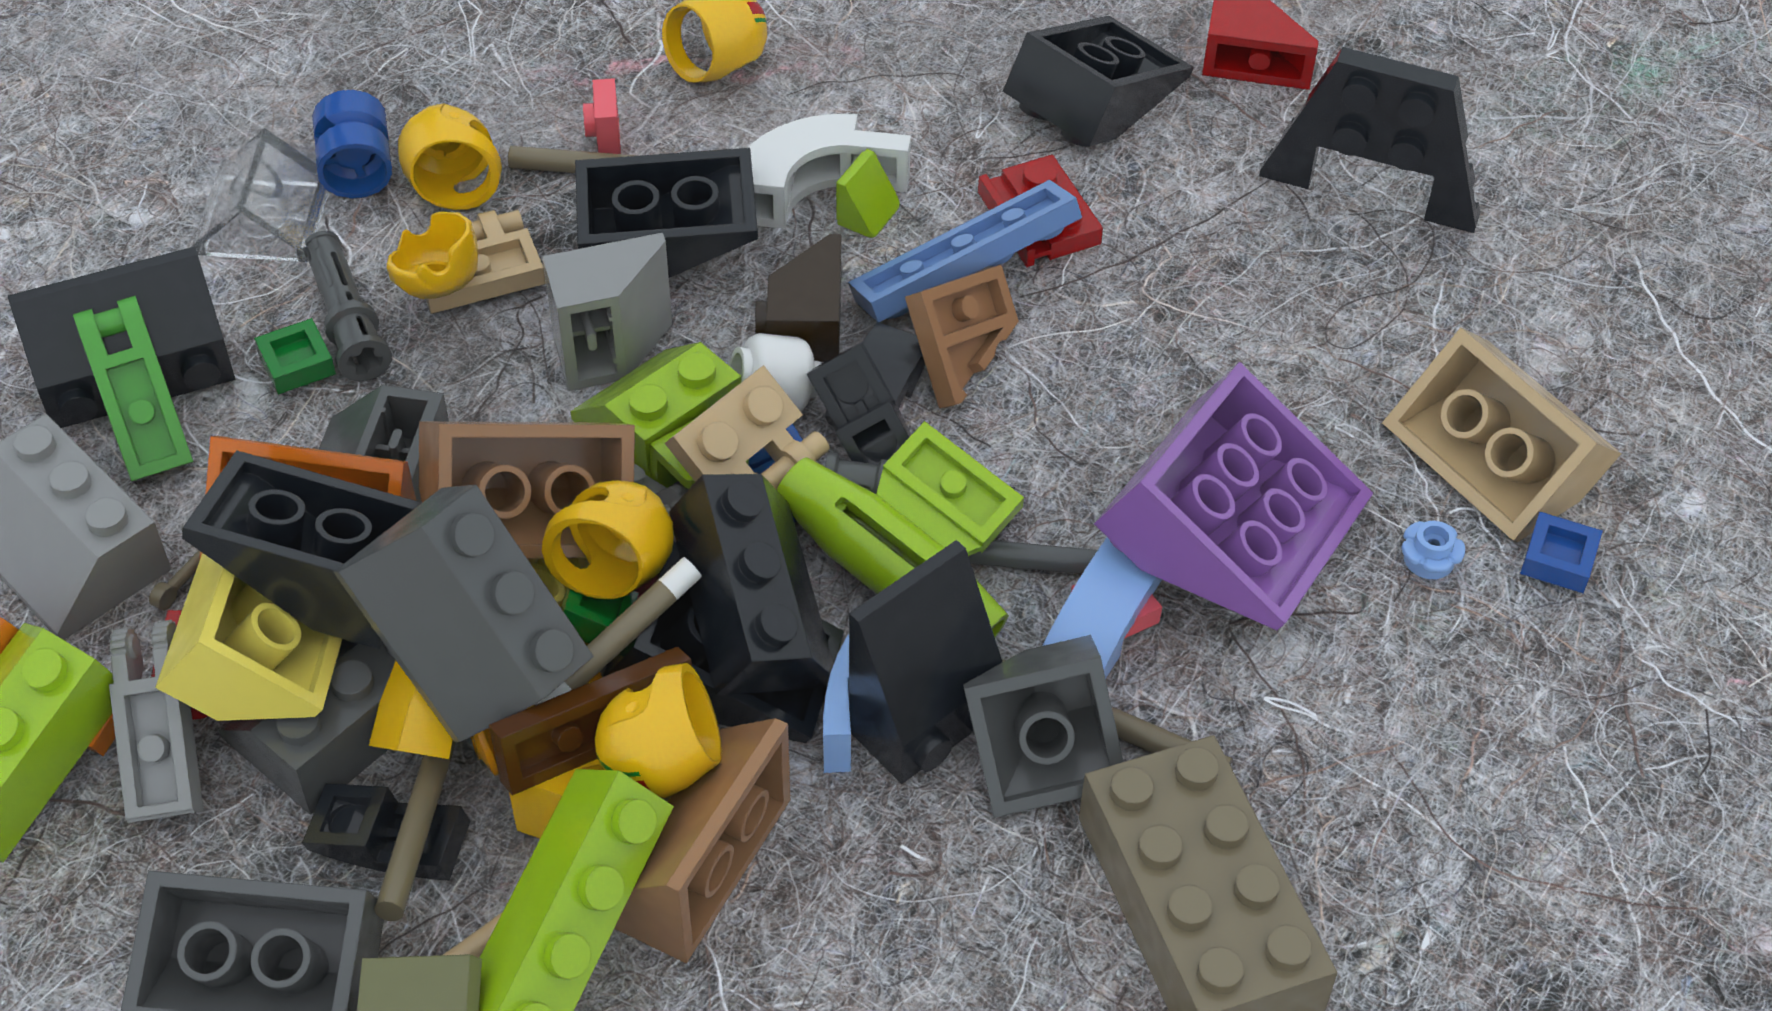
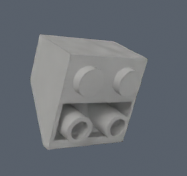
(608, 307)

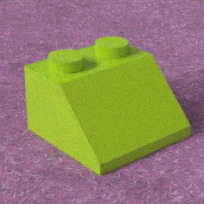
(661, 395)

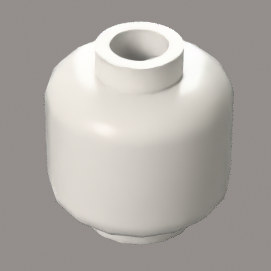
(786, 360)

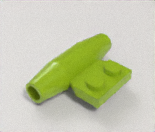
(922, 505)

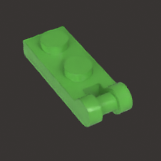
(134, 391)

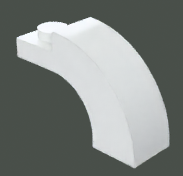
(813, 156)

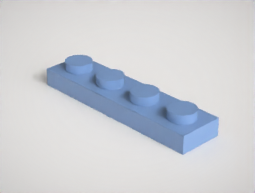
(966, 249)

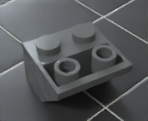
(386, 425)

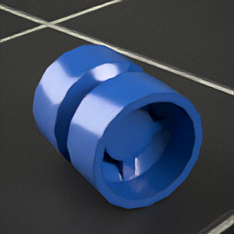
(351, 144)

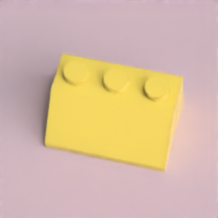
(244, 654)

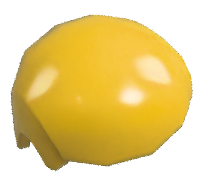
(437, 260)

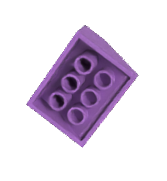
(1237, 503)

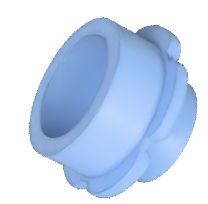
(1432, 549)

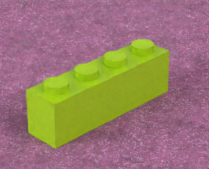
(571, 893)

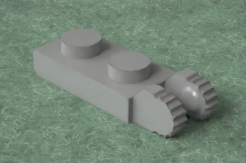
(151, 733)

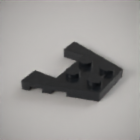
(1388, 116)

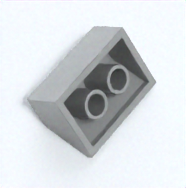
(69, 531)

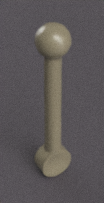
(164, 593)

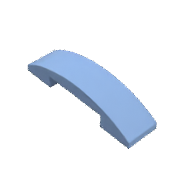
(1104, 603)

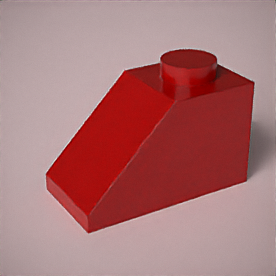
(1258, 45)

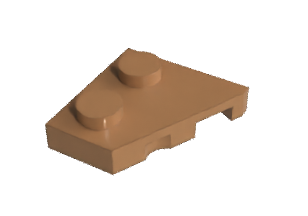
(961, 328)

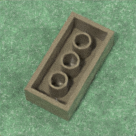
(1203, 885)

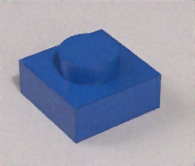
(1561, 552)

